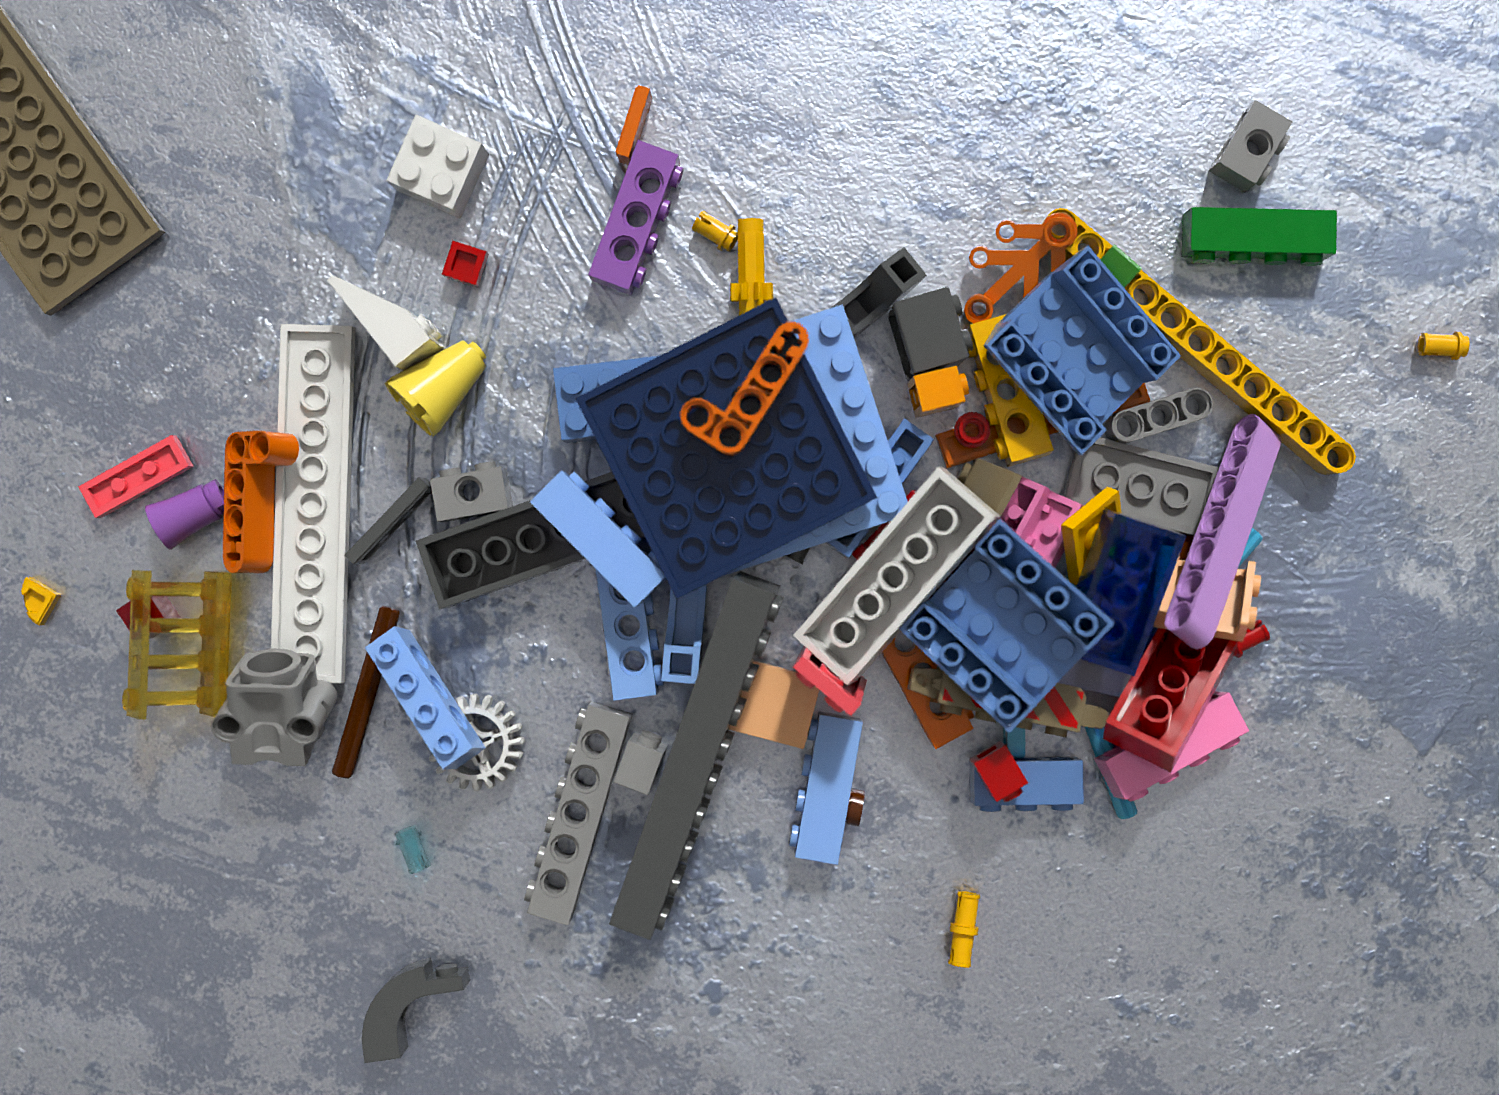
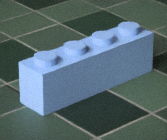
(598, 537)
(827, 787)

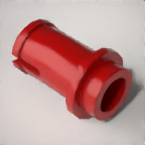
(1252, 638)

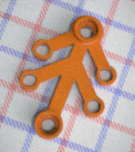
(1024, 262)

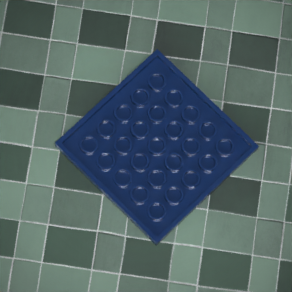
(715, 509)

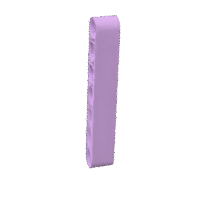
(1223, 532)

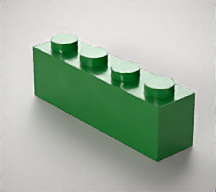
(1259, 234)

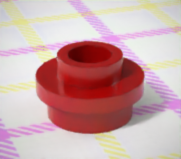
(980, 422)

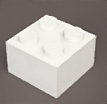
(438, 166)

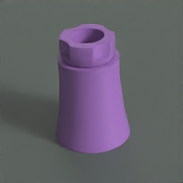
(186, 513)

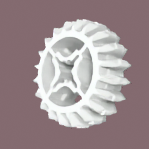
(503, 731)

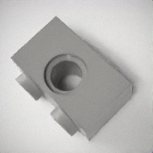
(1267, 131)
(449, 492)
(641, 762)

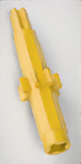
(751, 284)

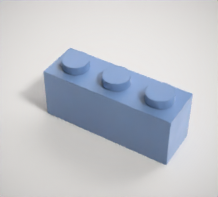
(1050, 782)

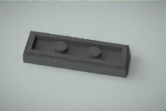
(389, 521)

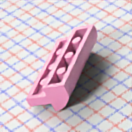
(1037, 518)

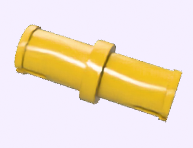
(964, 929)

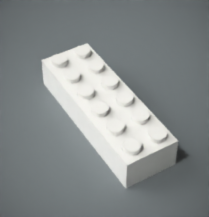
(896, 575)

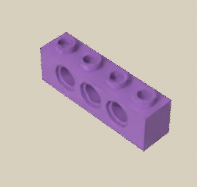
(645, 164)

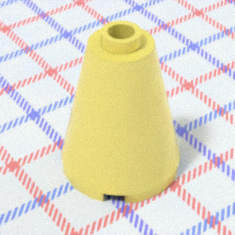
(437, 384)

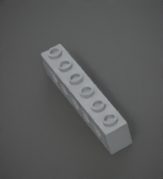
(560, 903)

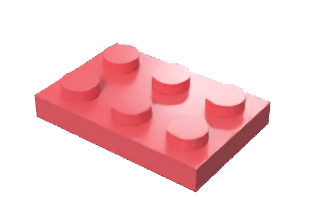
(838, 694)

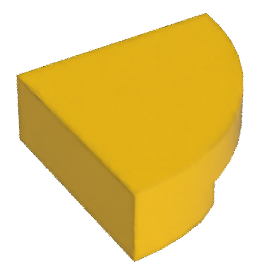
(39, 600)

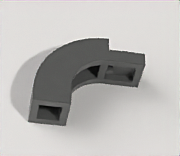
(880, 290)
(384, 1023)

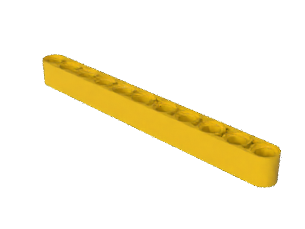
(1240, 368)

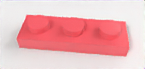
(135, 476)

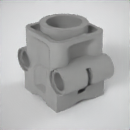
(274, 708)

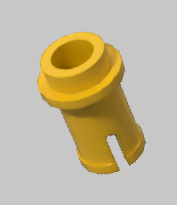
(716, 231)
(1443, 345)

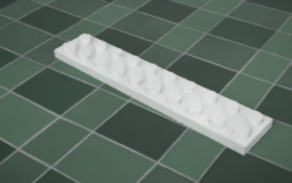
(314, 495)

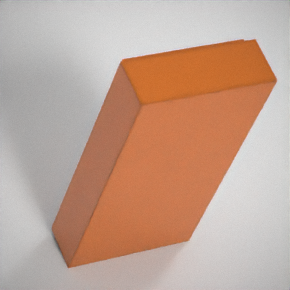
(634, 123)

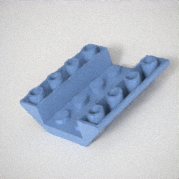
(1080, 347)
(1006, 626)

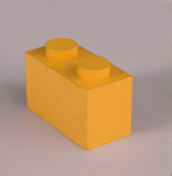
(937, 391)

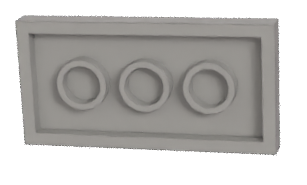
(1150, 483)

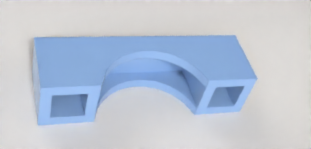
(684, 637)

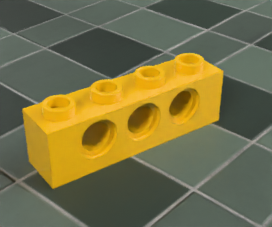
(1009, 446)

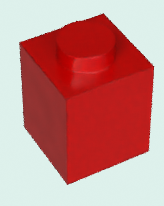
(999, 772)

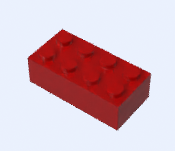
(1167, 697)

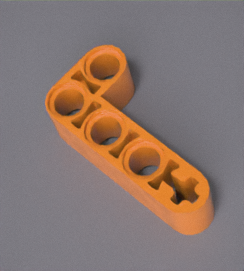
(752, 386)
(250, 497)

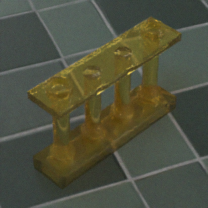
(210, 661)

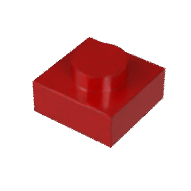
(465, 263)

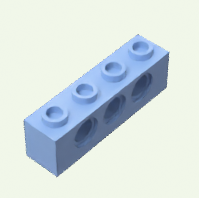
(625, 681)
(425, 698)

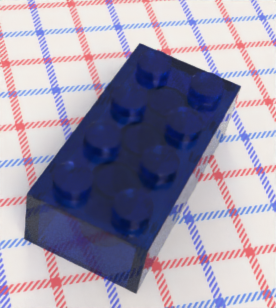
(1127, 581)

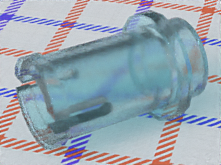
(412, 849)

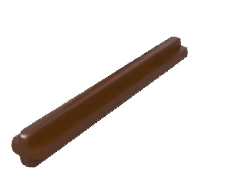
(362, 700)

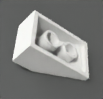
(396, 330)

